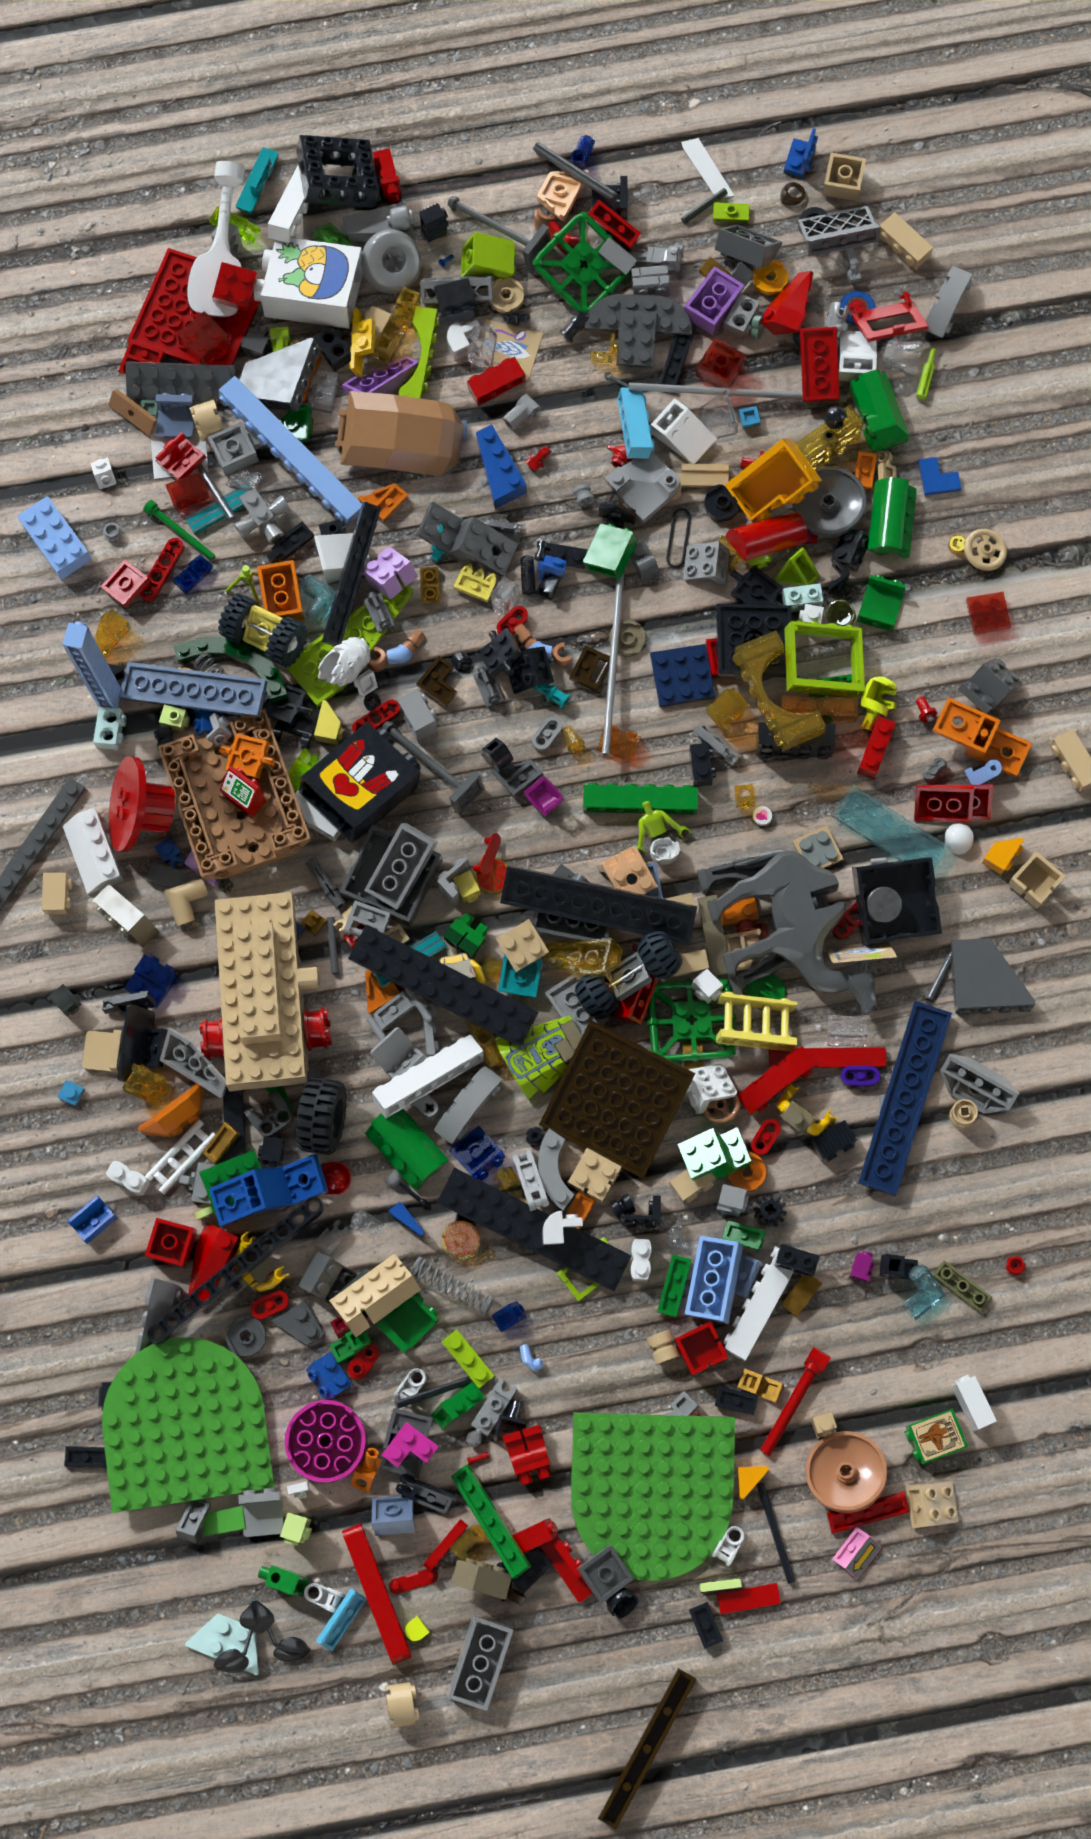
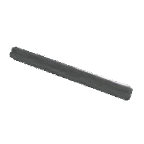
(574, 171)

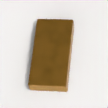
(221, 1143)

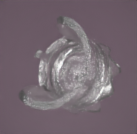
(902, 355)

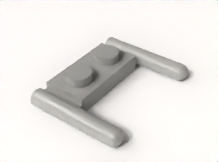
(395, 1010)

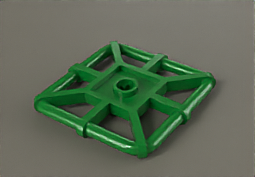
(571, 263)
(683, 1030)

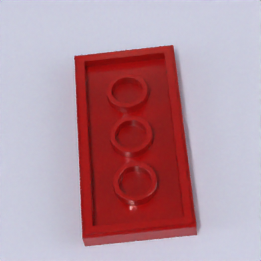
(819, 364)

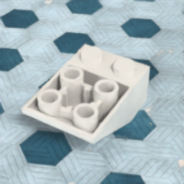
(855, 355)
(682, 432)

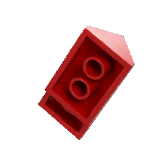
(953, 803)

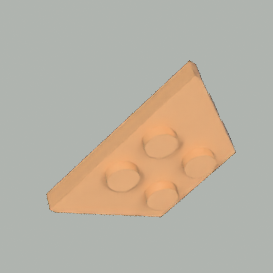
(560, 193)

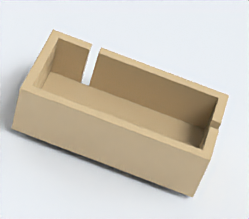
(376, 1293)

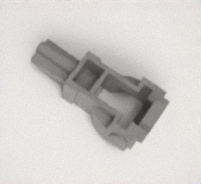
(662, 256)

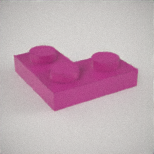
(409, 1440)

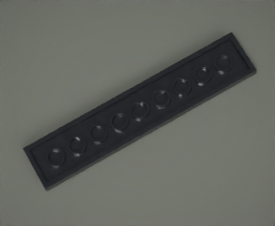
(597, 904)
(443, 986)
(516, 1222)

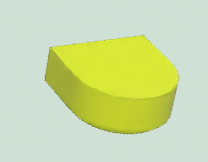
(415, 1629)

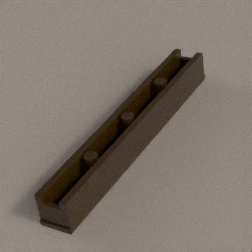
(646, 1748)

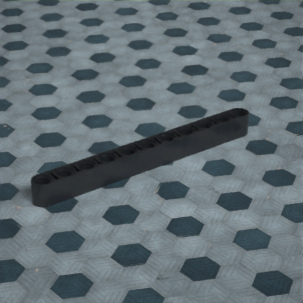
(225, 1272)

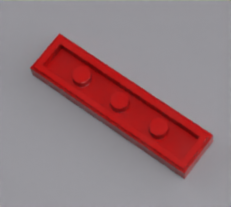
(881, 1509)

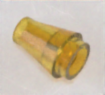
(573, 741)

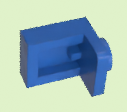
(551, 565)

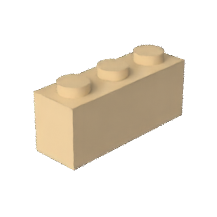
(905, 241)
(1073, 758)

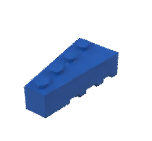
(500, 470)

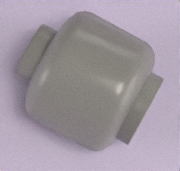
(400, 218)

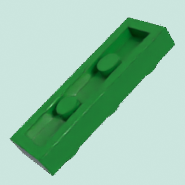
(674, 1286)

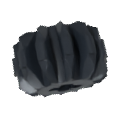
(775, 1207)

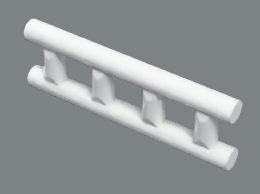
(168, 1157)

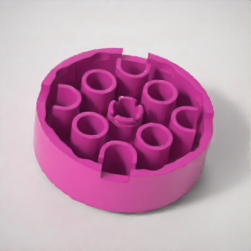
(346, 1446)

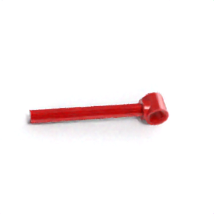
(814, 1364)

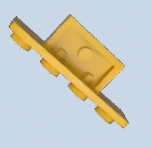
(362, 340)

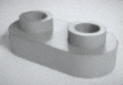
(546, 734)

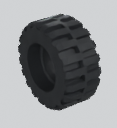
(321, 1116)

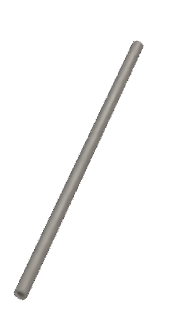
(716, 391)
(612, 666)

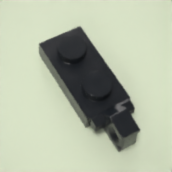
(290, 543)
(118, 1004)

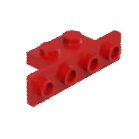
(566, 1566)

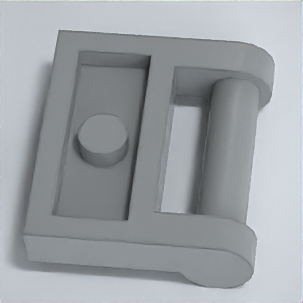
(368, 916)

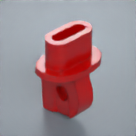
(535, 462)

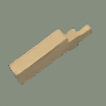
(702, 476)

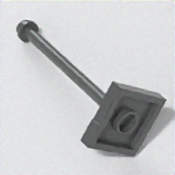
(532, 247)
(465, 792)

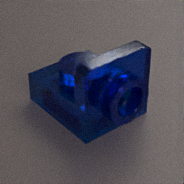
(509, 1316)

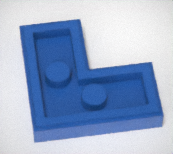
(933, 481)

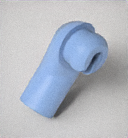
(527, 1359)

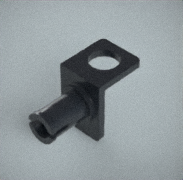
(512, 1417)

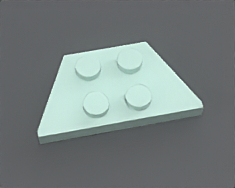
(224, 1634)

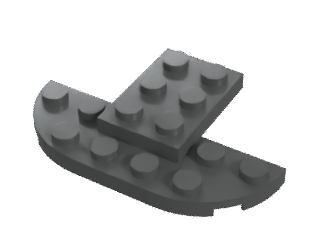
(638, 321)

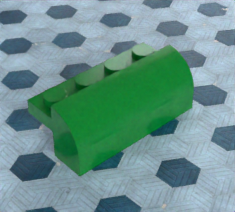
(892, 517)
(406, 1147)

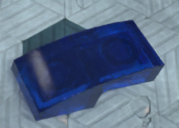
(193, 574)

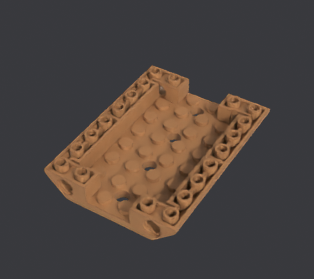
(211, 821)

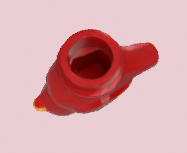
(620, 456)

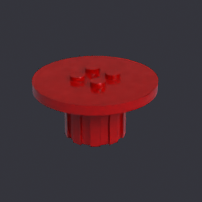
(137, 805)

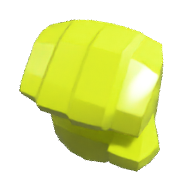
(873, 701)

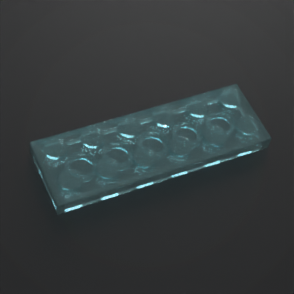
(887, 828)

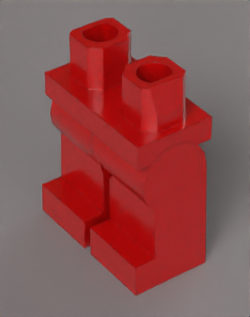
(390, 182)
(528, 1460)

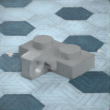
(196, 1185)

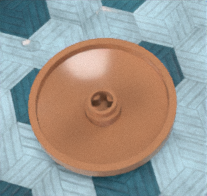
(846, 1472)

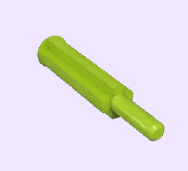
(926, 377)

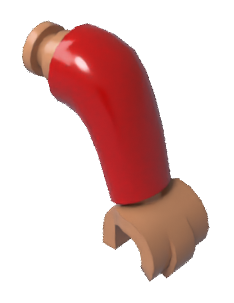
(554, 227)

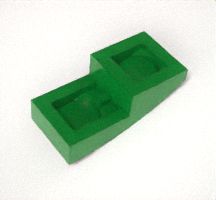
(349, 1346)

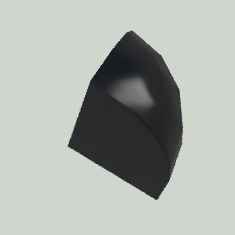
(548, 586)

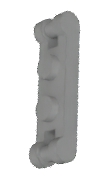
(530, 1179)

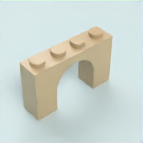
(692, 961)

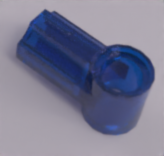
(582, 152)

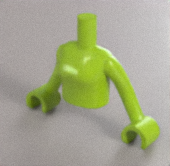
(654, 825)

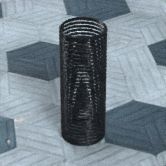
(527, 575)

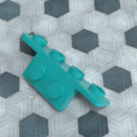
(257, 180)

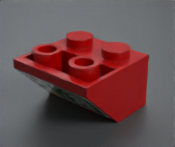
(242, 791)

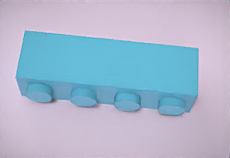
(635, 423)

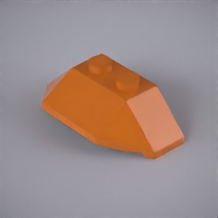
(176, 1115)

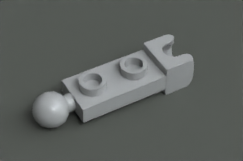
(490, 1413)

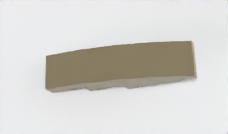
(713, 937)

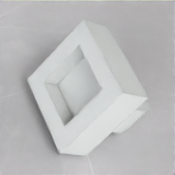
(366, 682)

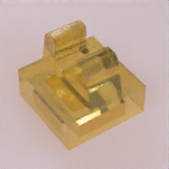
(507, 1177)

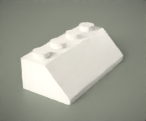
(92, 851)

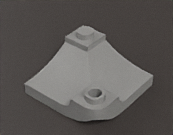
(644, 485)

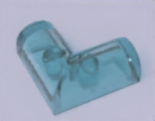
(322, 595)
(928, 1292)

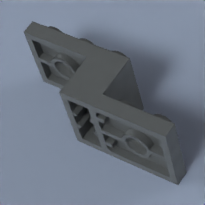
(467, 539)

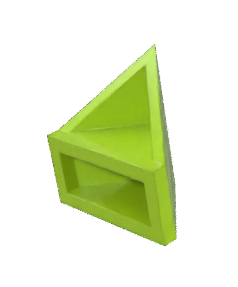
(798, 570)

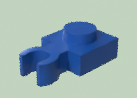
(169, 852)

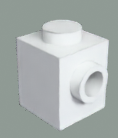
(811, 613)
(707, 986)

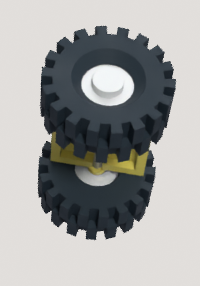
(250, 623)

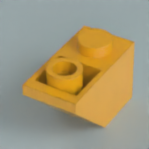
(1001, 854)

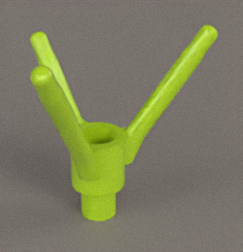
(246, 577)

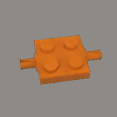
(248, 755)

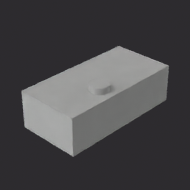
(401, 866)
(479, 1663)

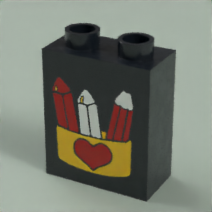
(360, 781)

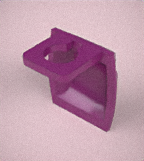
(544, 796)

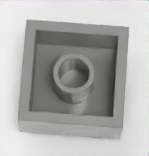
(417, 715)

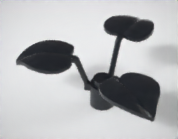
(259, 1619)

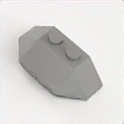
(978, 1083)

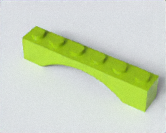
(424, 326)

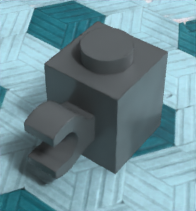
(257, 343)

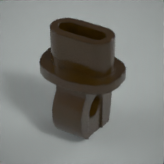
(514, 1595)

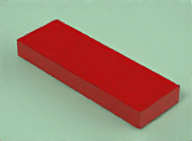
(748, 1598)

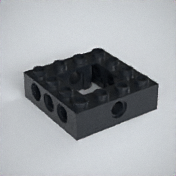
(331, 189)

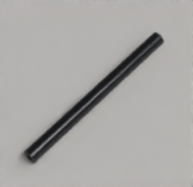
(775, 1532)

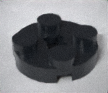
(718, 512)

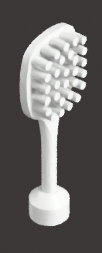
(206, 266)

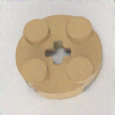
(509, 304)

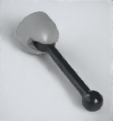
(395, 1179)

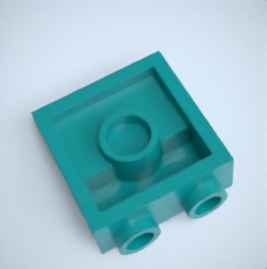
(522, 982)

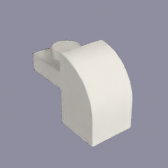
(458, 338)
(554, 1225)

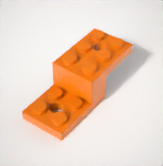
(981, 736)

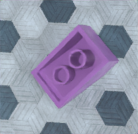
(713, 300)

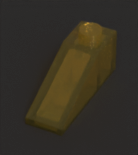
(110, 631)

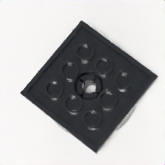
(744, 623)

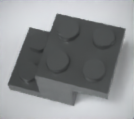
(990, 685)
(412, 1464)

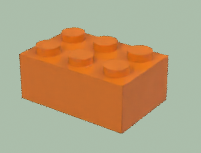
(281, 590)

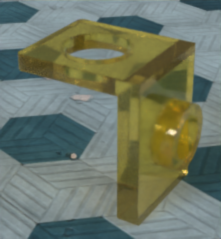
(607, 356)
(722, 539)
(746, 801)

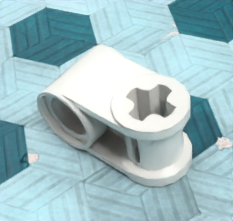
(409, 1386)
(728, 1546)
(325, 1597)

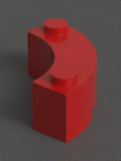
(776, 1079)

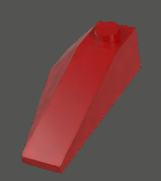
(787, 310)
(213, 1251)

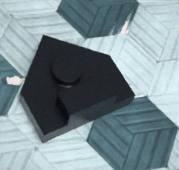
(617, 513)

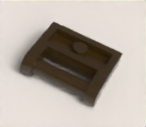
(586, 666)

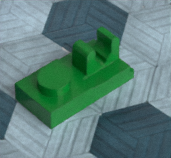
(745, 1235)

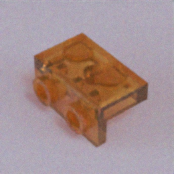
(622, 743)

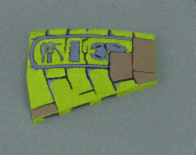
(542, 1055)

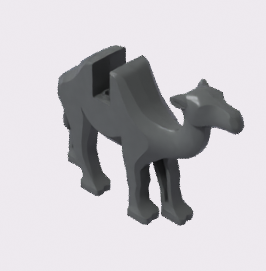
(798, 923)

